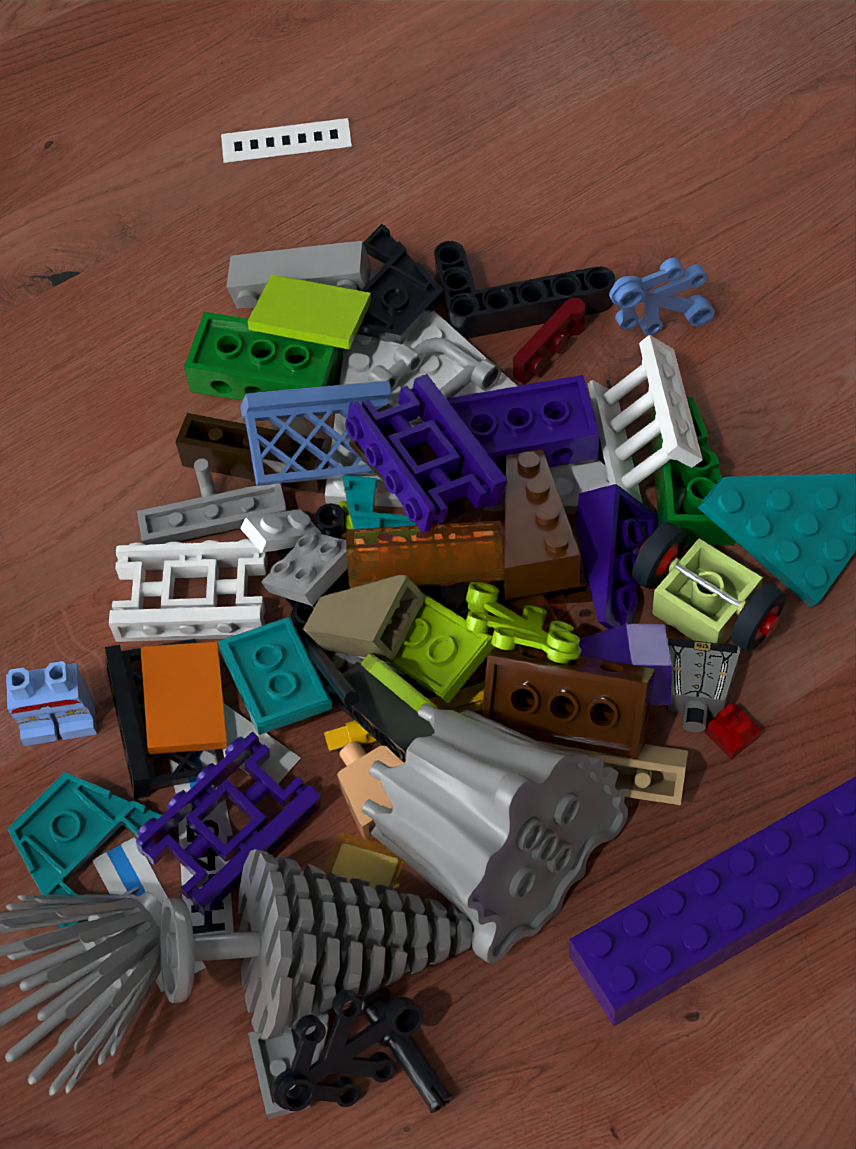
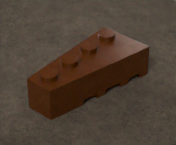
(538, 536)

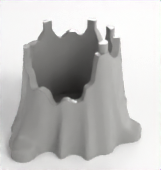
(496, 821)

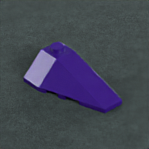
(610, 535)
(634, 645)

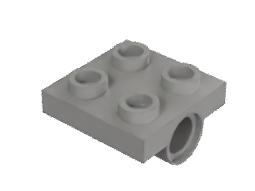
(308, 568)

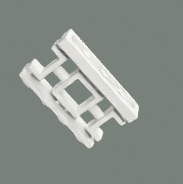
(193, 616)

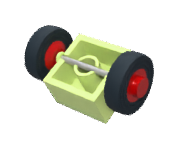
(706, 591)

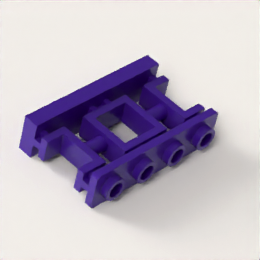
(446, 436)
(204, 798)

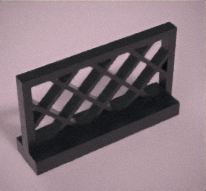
(133, 727)

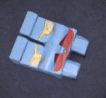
(48, 696)

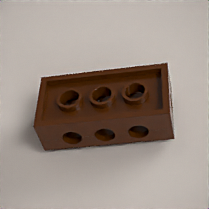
(586, 684)

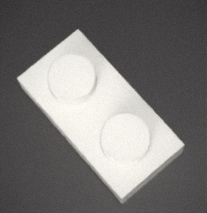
(277, 529)

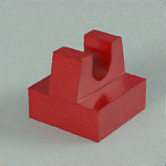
(732, 730)

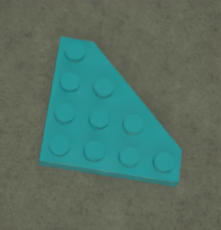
(791, 525)

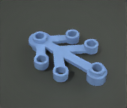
(632, 290)

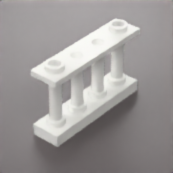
(671, 418)

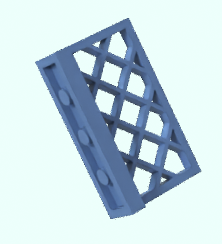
(307, 404)

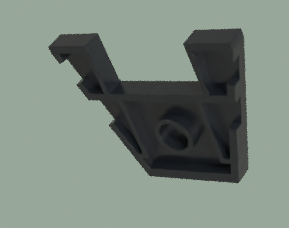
(400, 291)

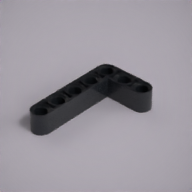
(513, 304)

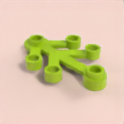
(511, 628)

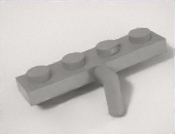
(209, 513)

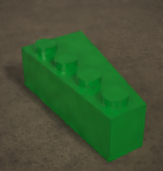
(684, 488)

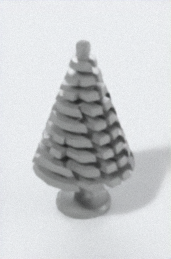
(310, 940)

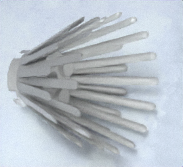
(117, 950)

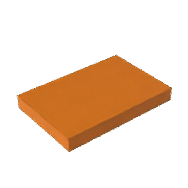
(183, 698)

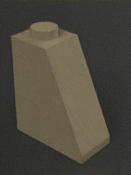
(366, 618)

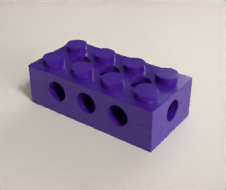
(533, 417)

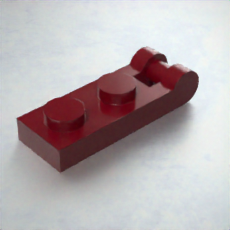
(549, 340)

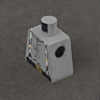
(701, 679)

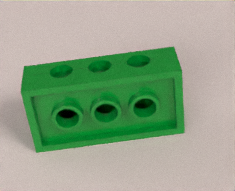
(235, 361)

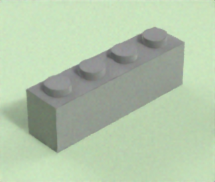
(330, 264)

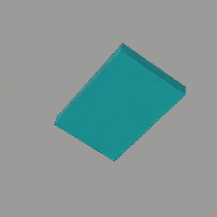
(274, 675)

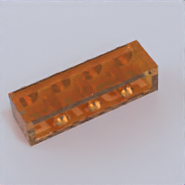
(439, 556)

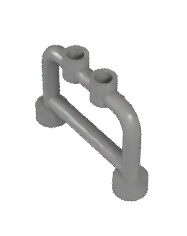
(409, 359)

